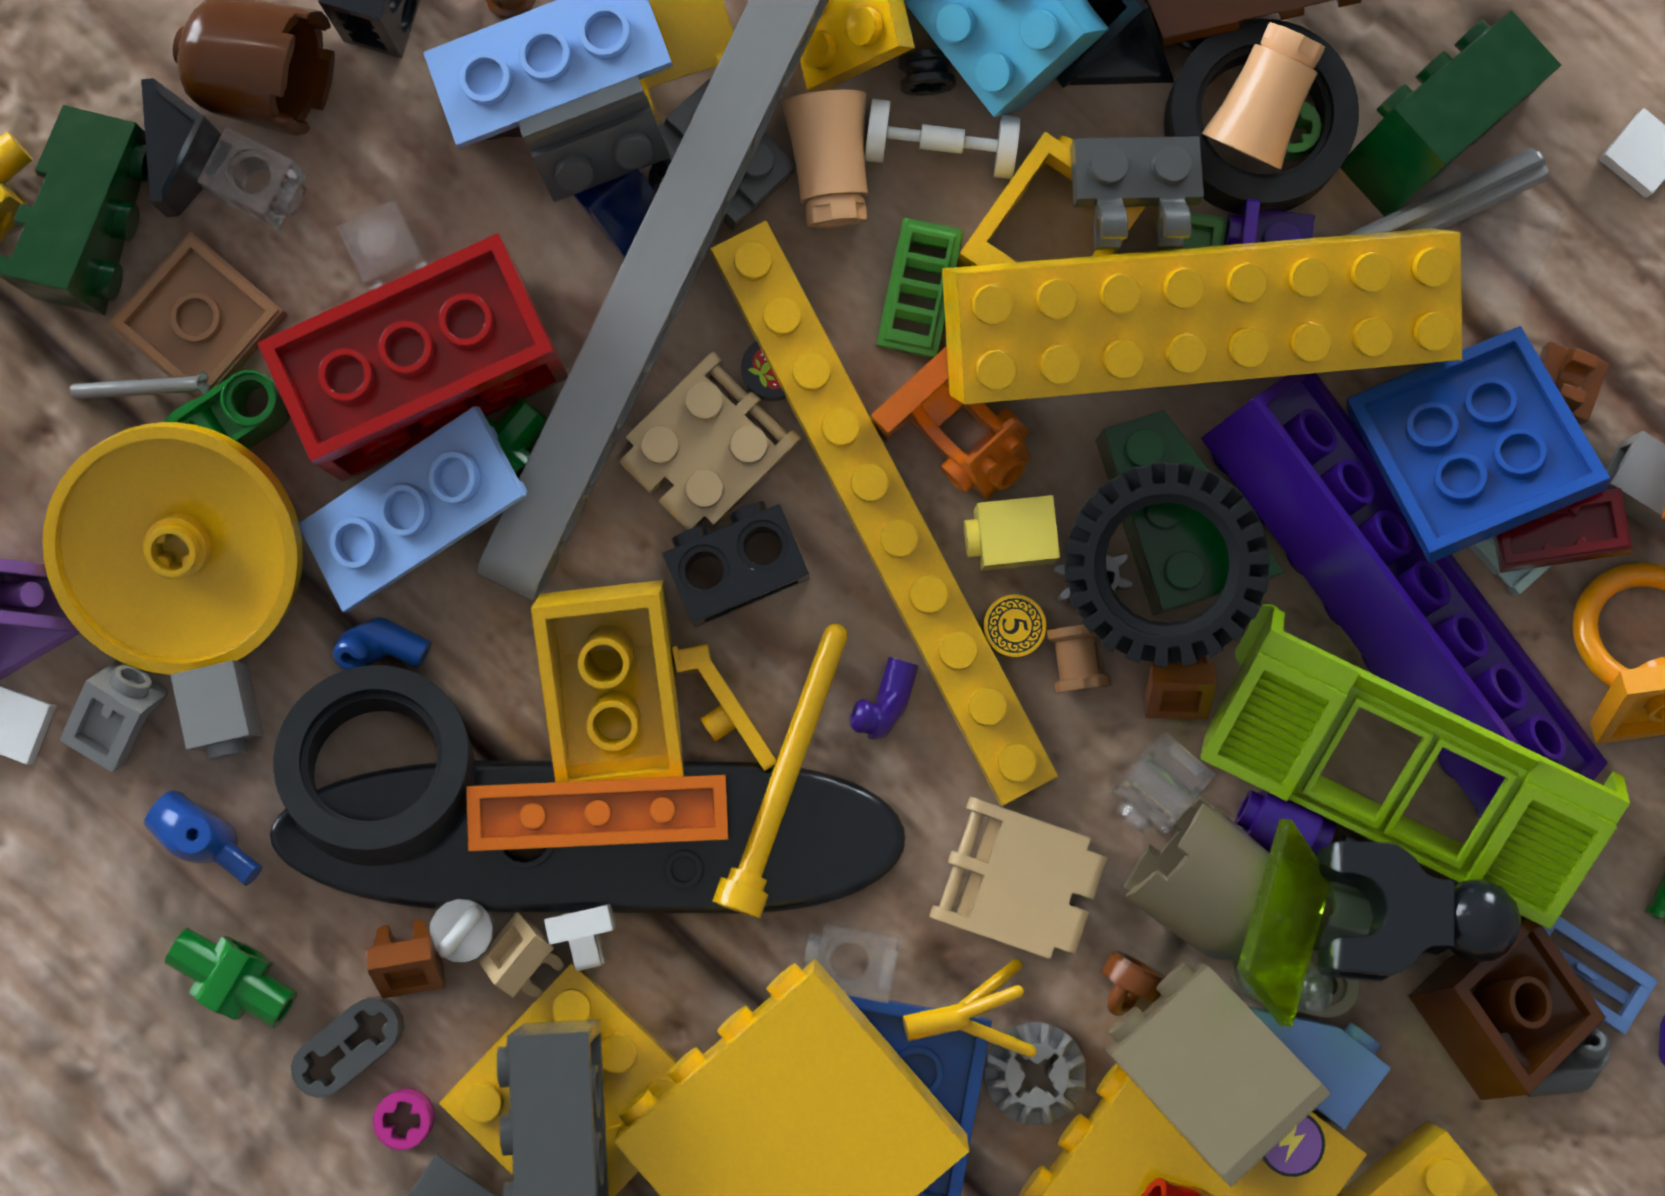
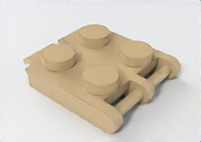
(705, 446)
(1021, 881)

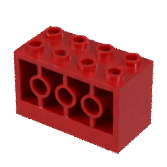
(412, 358)

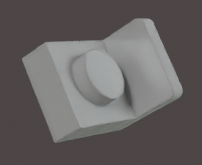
(111, 714)

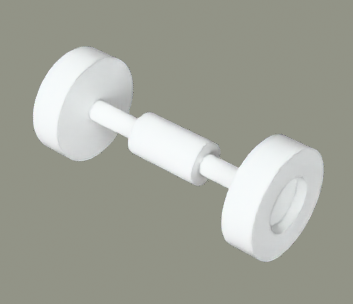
(943, 139)

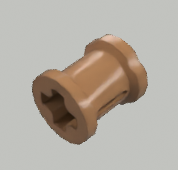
(1077, 659)

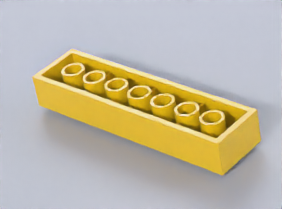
(1202, 315)

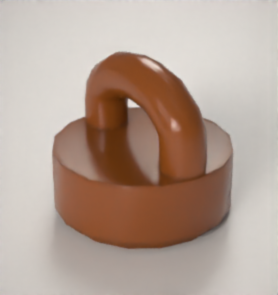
(1131, 981)

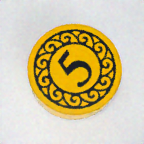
(1014, 626)

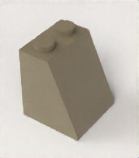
(1214, 1070)

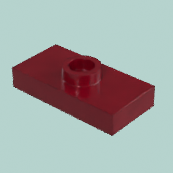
(1575, 533)

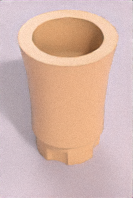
(1267, 96)
(829, 155)

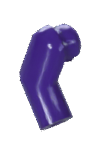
(891, 701)

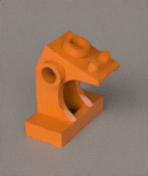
(926, 403)

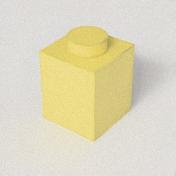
(1013, 533)

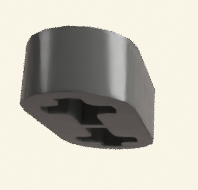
(338, 1035)

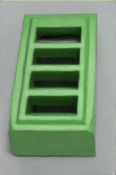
(927, 235)

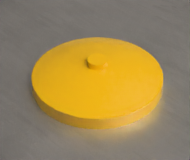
(172, 547)

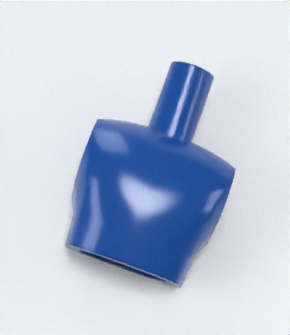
(199, 836)

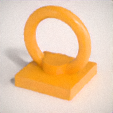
(1636, 696)

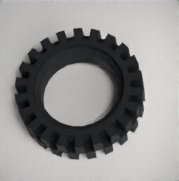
(1178, 640)

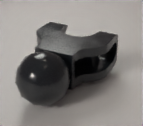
(1412, 913)

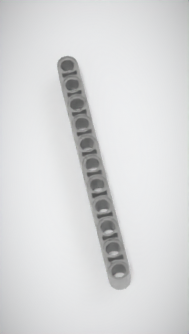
(648, 291)

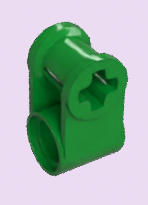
(225, 409)

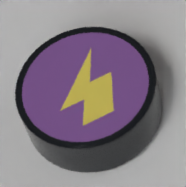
(1298, 1151)

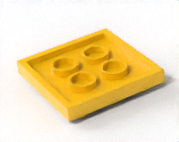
(630, 1066)

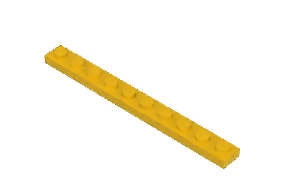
(883, 513)

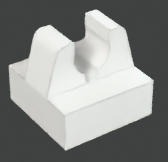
(583, 933)

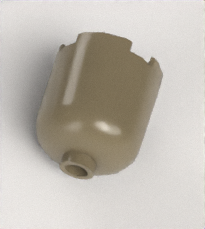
(1202, 881)

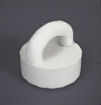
(461, 930)

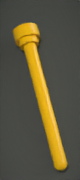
(744, 885)

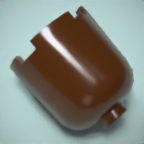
(256, 62)

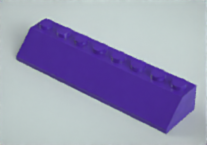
(1409, 618)

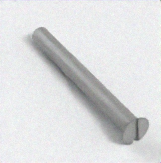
(141, 387)

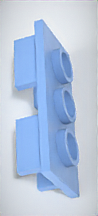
(542, 62)
(412, 509)

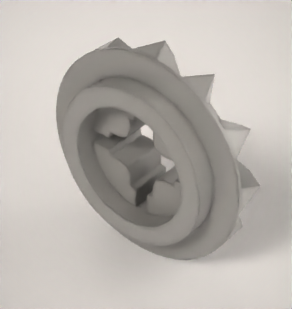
(1035, 1104)

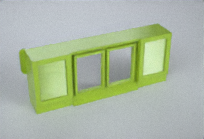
(1298, 702)

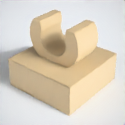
(517, 955)

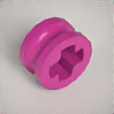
(387, 1132)

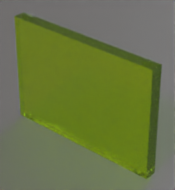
(1284, 924)

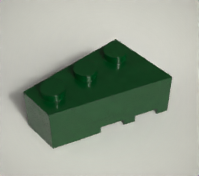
(1449, 110)
(81, 212)

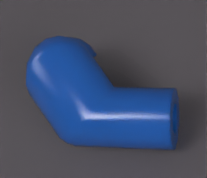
(377, 640)

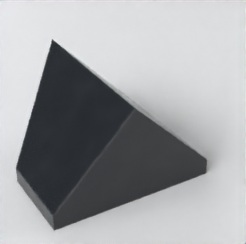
(1125, 53)
(176, 147)

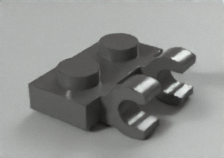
(1137, 173)

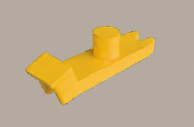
(730, 713)

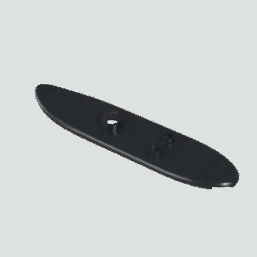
(826, 849)

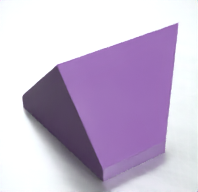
(28, 615)

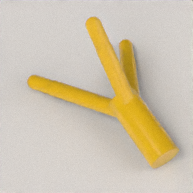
(957, 1016)

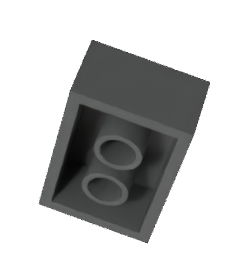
(555, 1109)

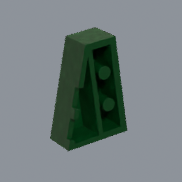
(1173, 546)

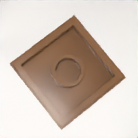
(197, 315)

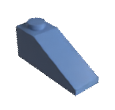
(1337, 1058)

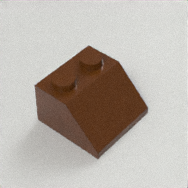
(1508, 1016)

